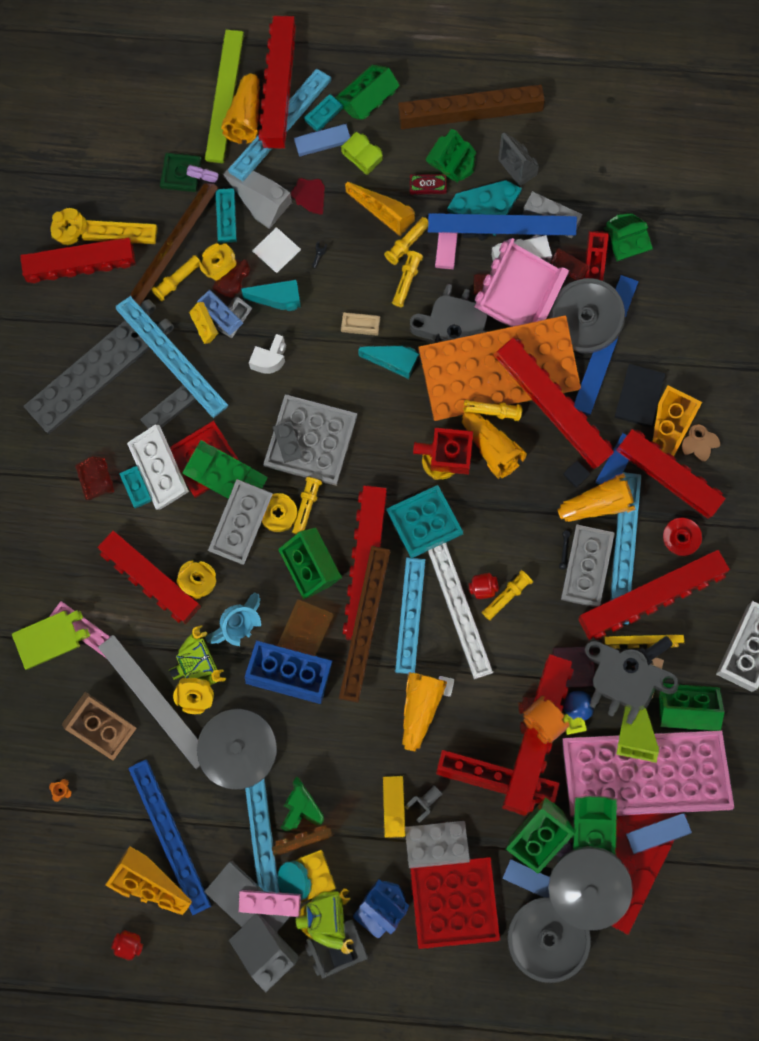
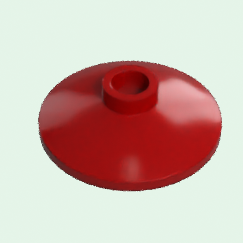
(690, 532)

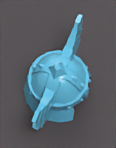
(237, 622)

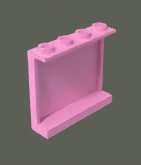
(519, 286)

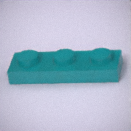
(226, 215)

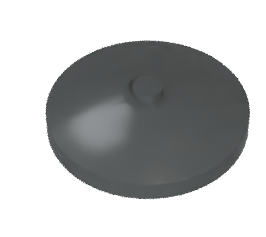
(592, 313)
(236, 749)
(590, 888)
(545, 943)

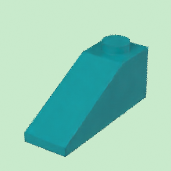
(277, 295)
(394, 358)

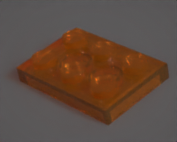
(305, 628)
(302, 840)

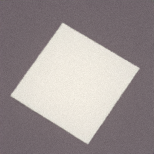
(276, 250)

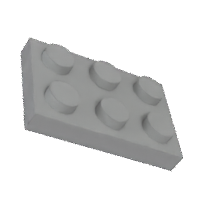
(437, 844)

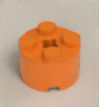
(545, 719)

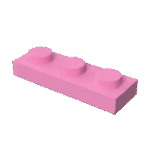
(269, 903)

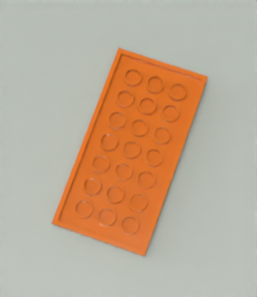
(470, 372)

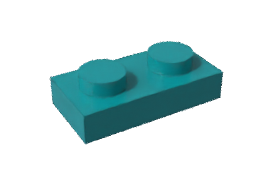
(323, 113)
(135, 487)

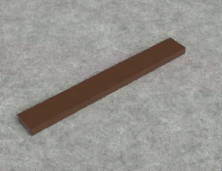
(173, 242)
(364, 624)

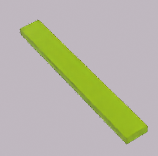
(224, 94)

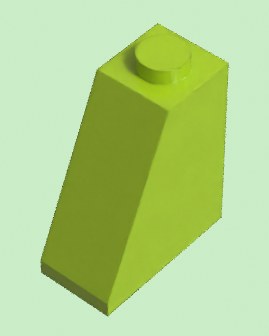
(638, 738)

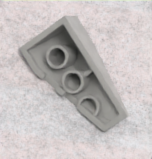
(261, 196)

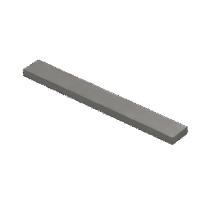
(151, 698)

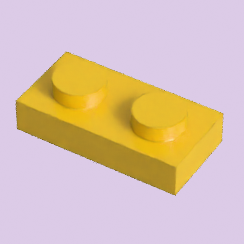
(203, 322)

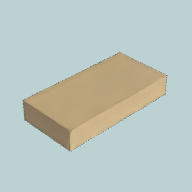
(360, 323)

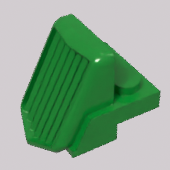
(453, 156)
(628, 236)
(301, 804)

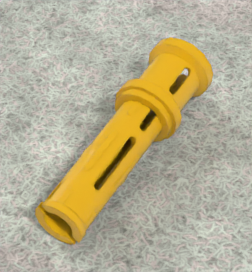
(402, 246)
(409, 271)
(170, 283)
(501, 411)
(306, 496)
(513, 589)

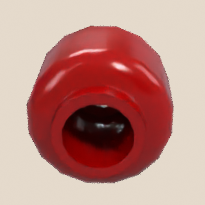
(484, 586)
(127, 945)

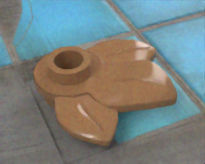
(700, 445)

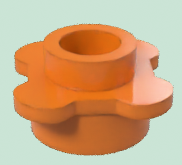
(54, 787)

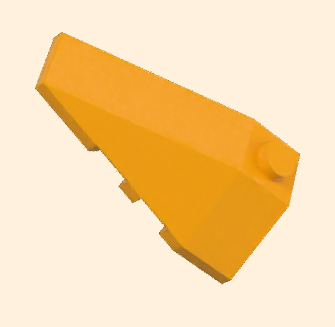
(388, 210)
(674, 418)
(142, 878)

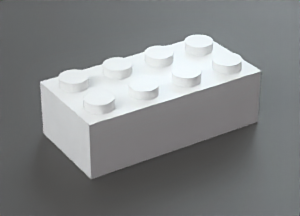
(742, 656)

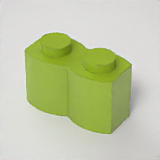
(362, 153)

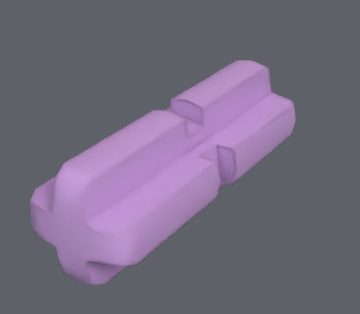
(198, 172)

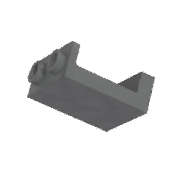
(322, 957)

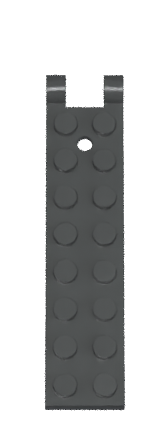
(90, 373)

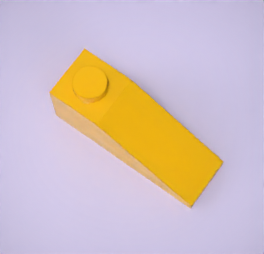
(393, 807)

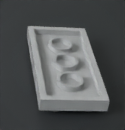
(240, 521)
(587, 566)

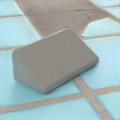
(240, 309)

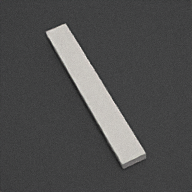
(460, 611)

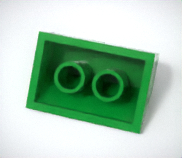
(368, 91)
(309, 563)
(691, 708)
(541, 836)

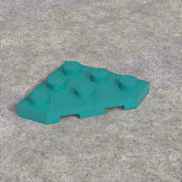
(486, 200)

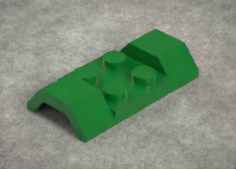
(220, 470)
(595, 822)

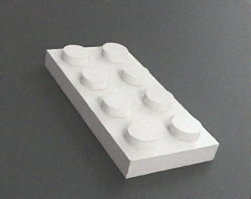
(157, 467)

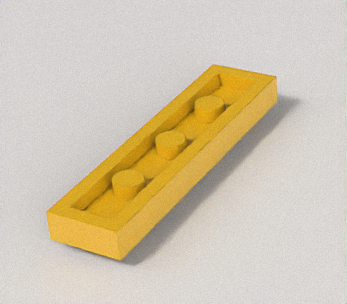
(117, 230)
(634, 641)

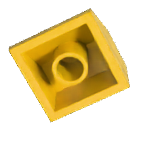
(318, 874)

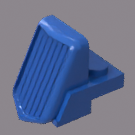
(382, 908)

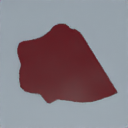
(309, 194)

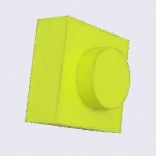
(576, 726)

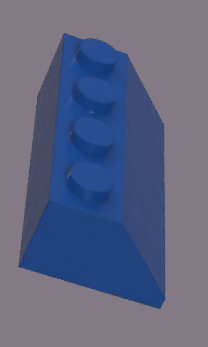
(288, 672)

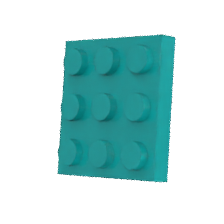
(424, 521)

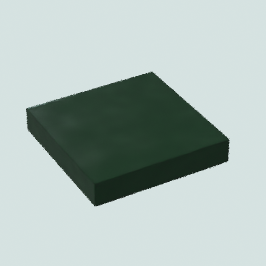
(175, 172)

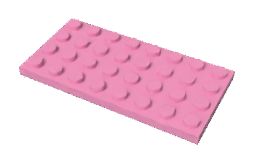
(686, 778)

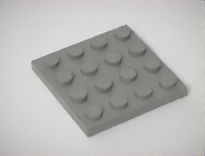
(321, 436)

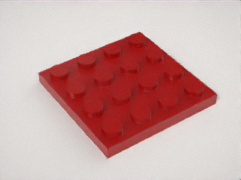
(455, 904)

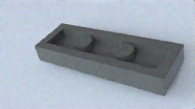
(169, 408)

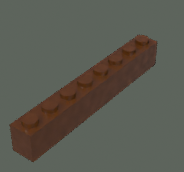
(471, 107)

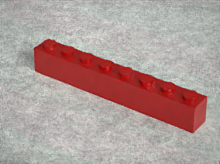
(278, 82)
(554, 403)
(367, 535)
(653, 595)
(532, 750)

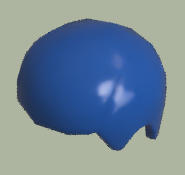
(578, 705)

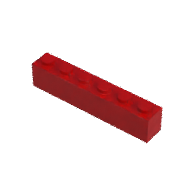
(78, 260)
(670, 473)
(149, 577)
(487, 775)

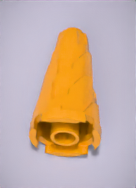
(243, 115)
(494, 445)
(608, 498)
(421, 703)

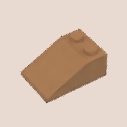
(98, 726)

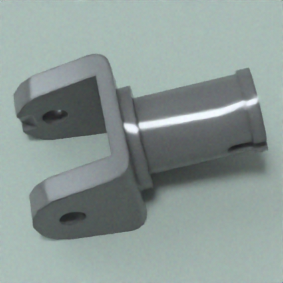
(426, 801)

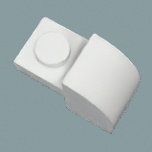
(269, 361)

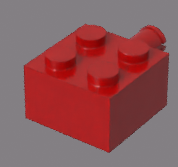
(448, 450)

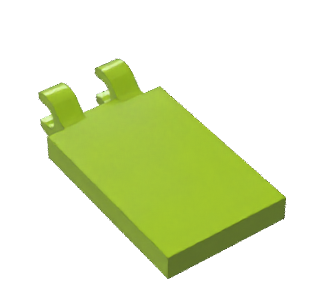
(49, 638)

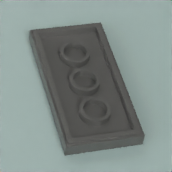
(226, 892)

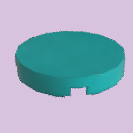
(293, 879)

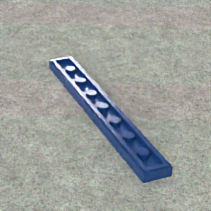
(502, 224)
(600, 359)
(169, 836)

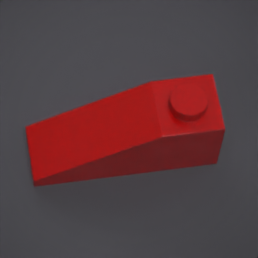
(596, 254)

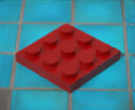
(185, 448)

